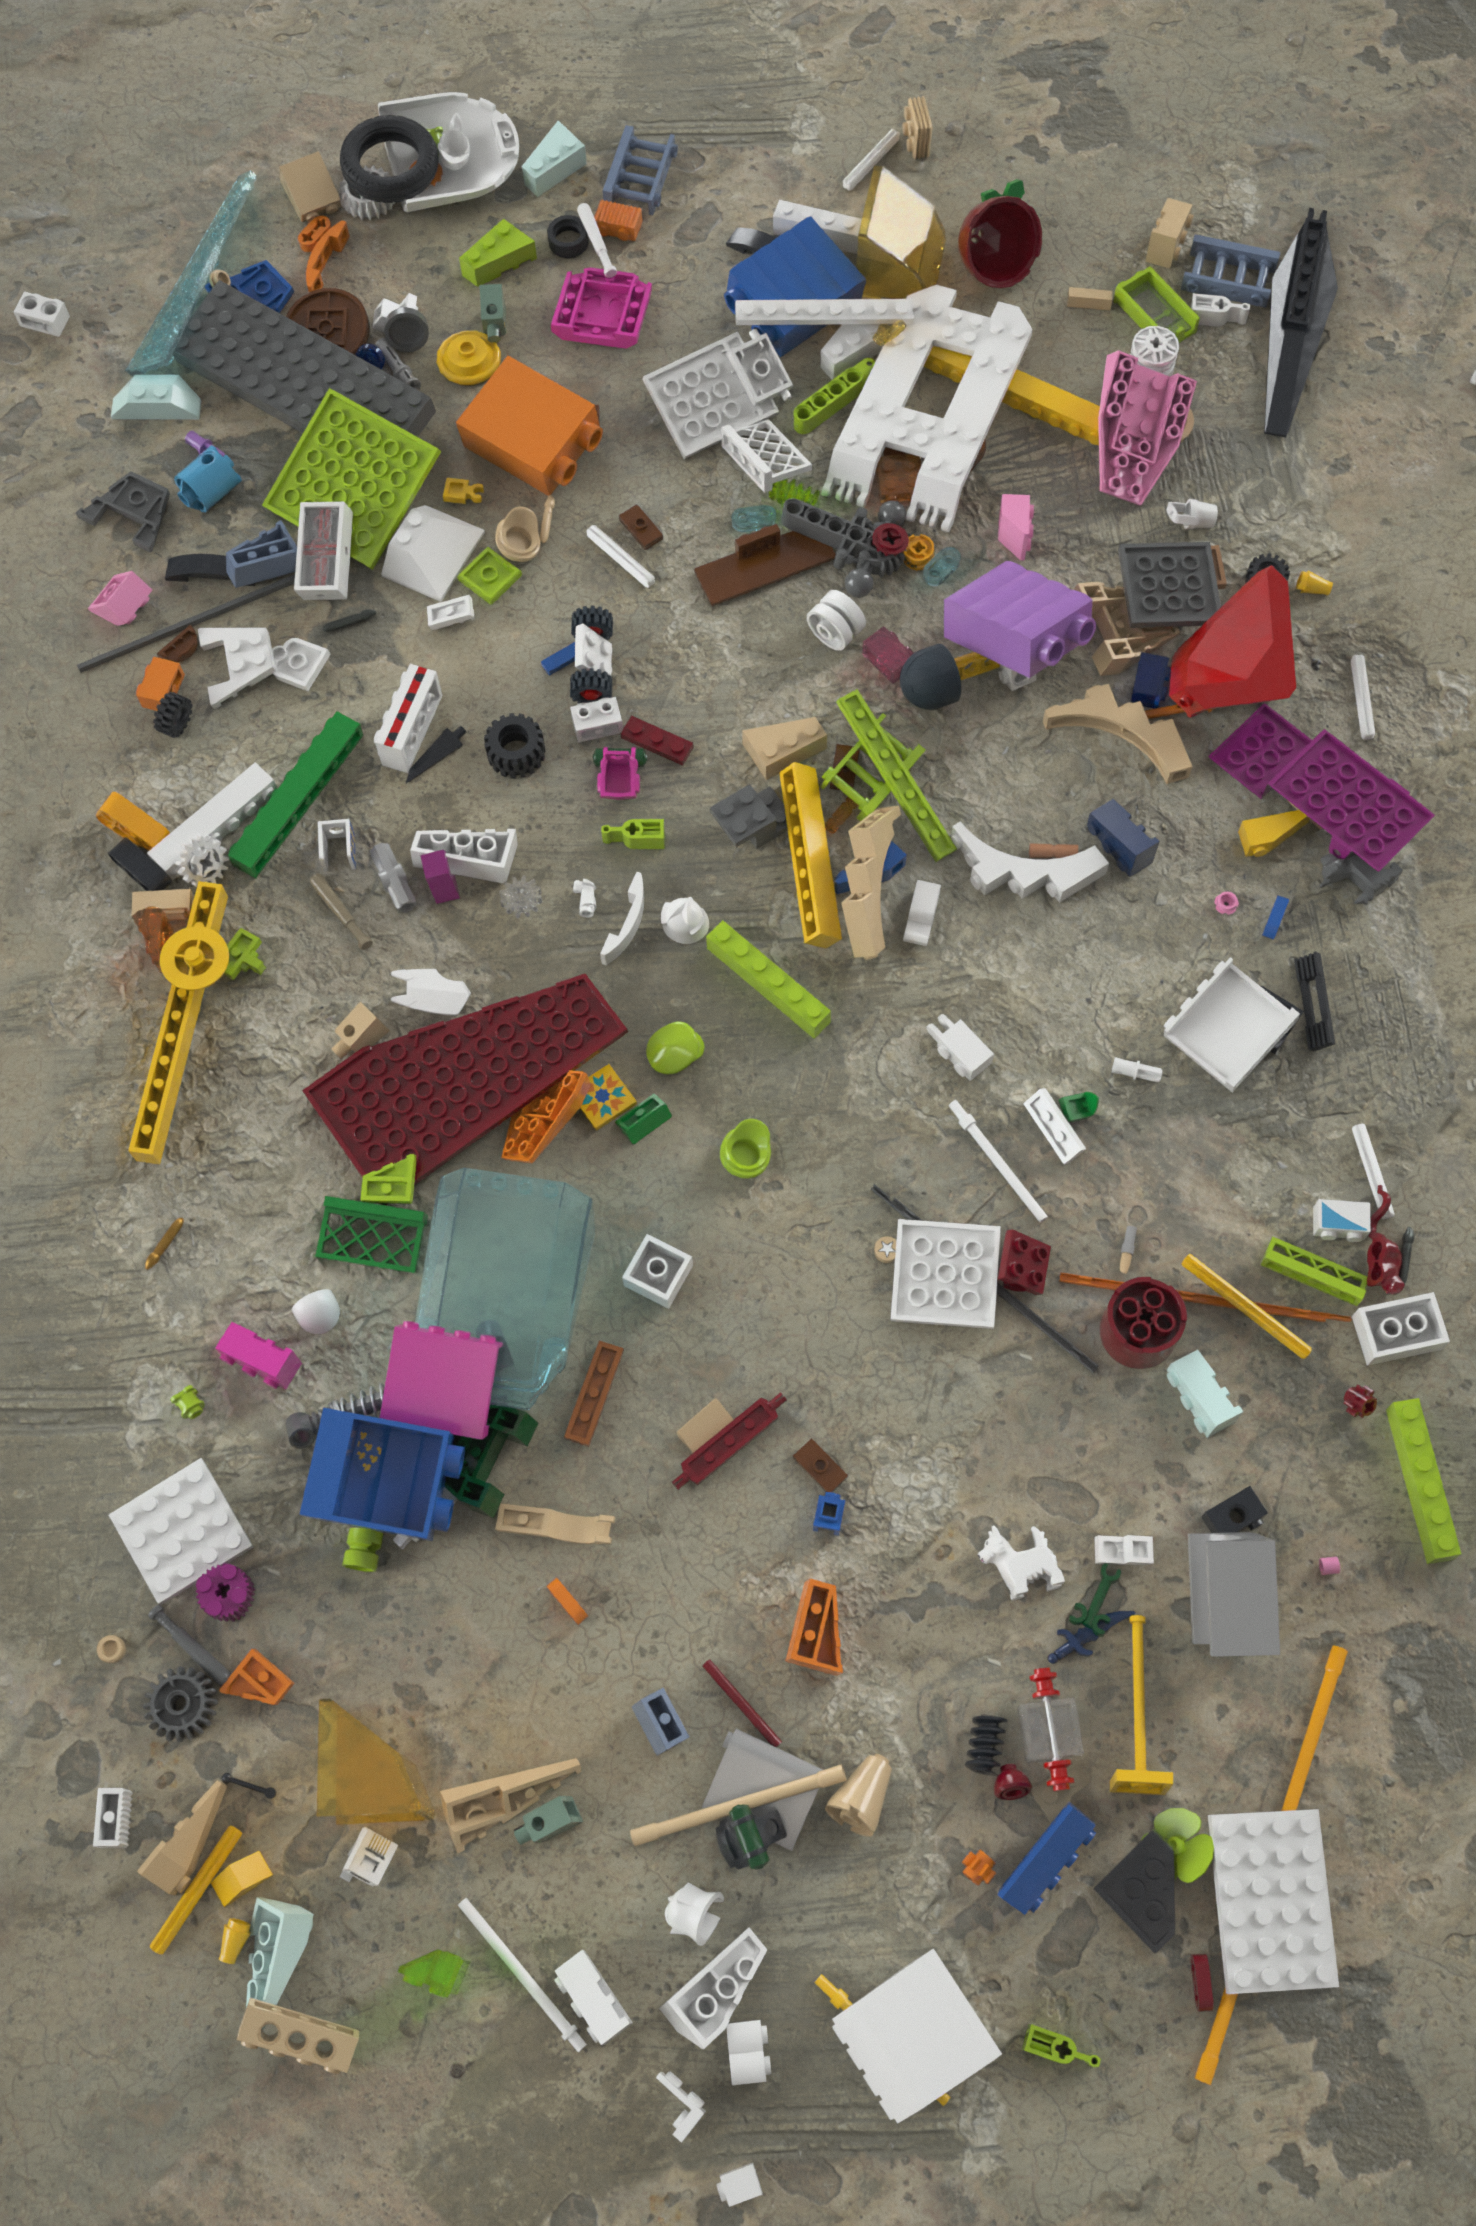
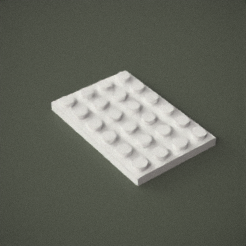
(1273, 1901)

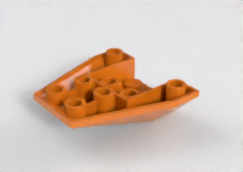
(544, 1118)

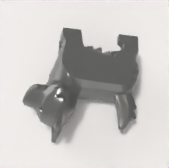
(1360, 873)

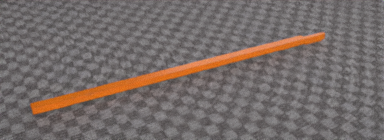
(1209, 1300)

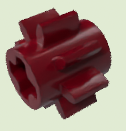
(1360, 1401)

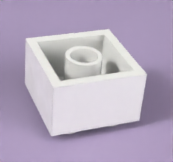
(657, 1271)

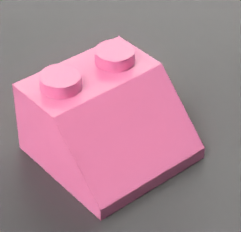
(121, 598)

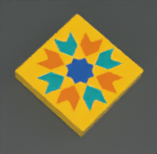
(606, 1098)

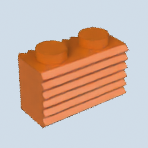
(618, 220)

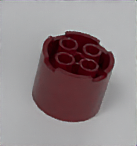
(1133, 1340)

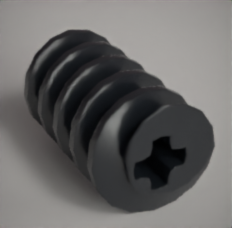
(985, 1744)

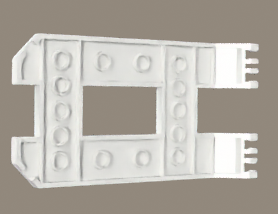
(946, 442)

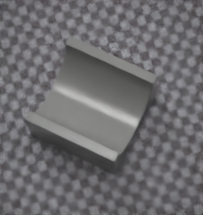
(1234, 1593)

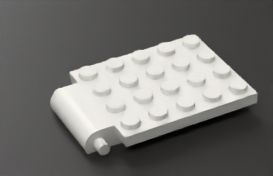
(718, 388)

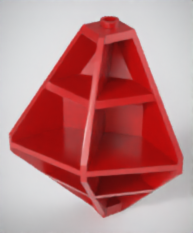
(1240, 651)

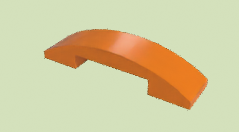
(333, 239)

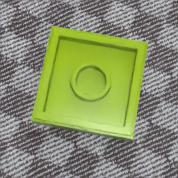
(489, 575)

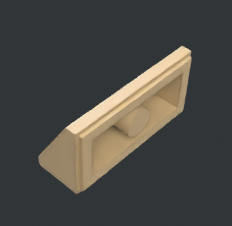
(1089, 298)
(704, 1425)

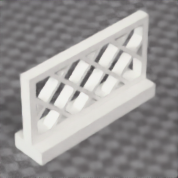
(750, 459)

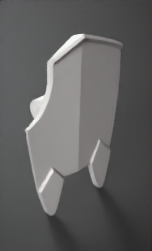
(431, 992)

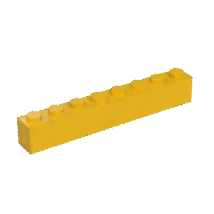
(810, 855)

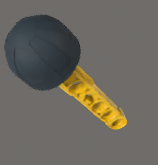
(934, 677)

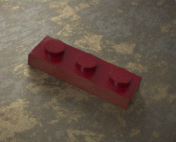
(657, 740)

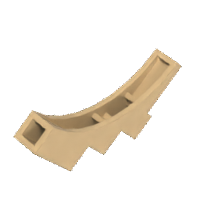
(1129, 721)

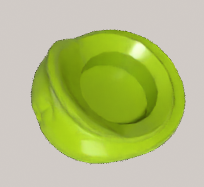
(674, 1048)
(746, 1149)

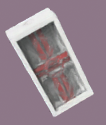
(323, 550)

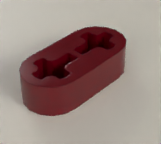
(1201, 1982)

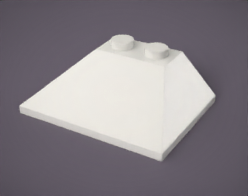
(430, 551)

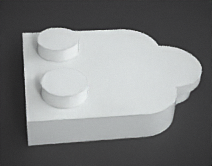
(299, 662)

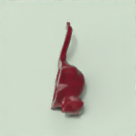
(1383, 1254)

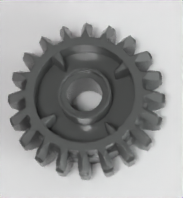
(194, 1713)

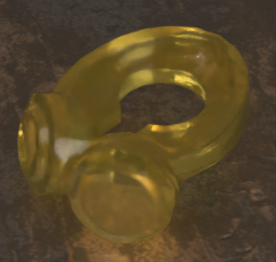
(886, 333)

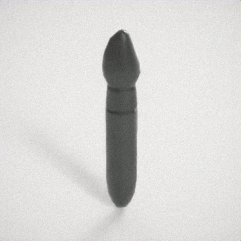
(349, 620)
(1408, 1239)

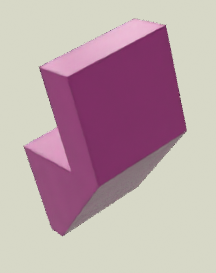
(438, 876)

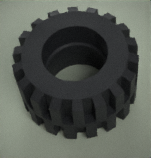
(514, 729)

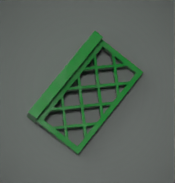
(371, 1212)

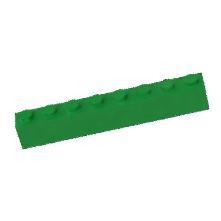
(295, 794)

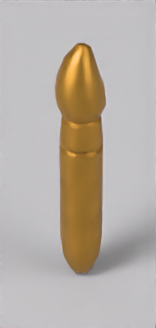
(166, 1240)

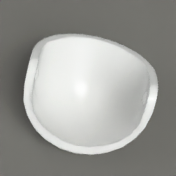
(317, 1311)

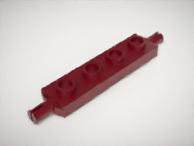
(729, 1441)

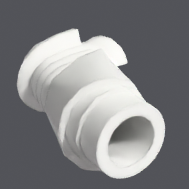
(587, 898)

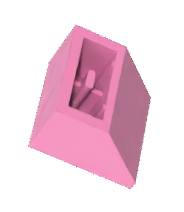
(1015, 524)

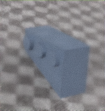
(262, 558)

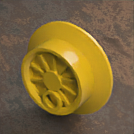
(194, 958)

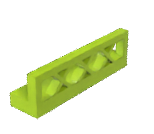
(1312, 1275)

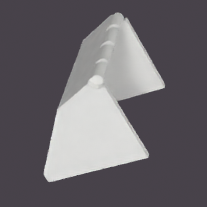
(915, 2037)

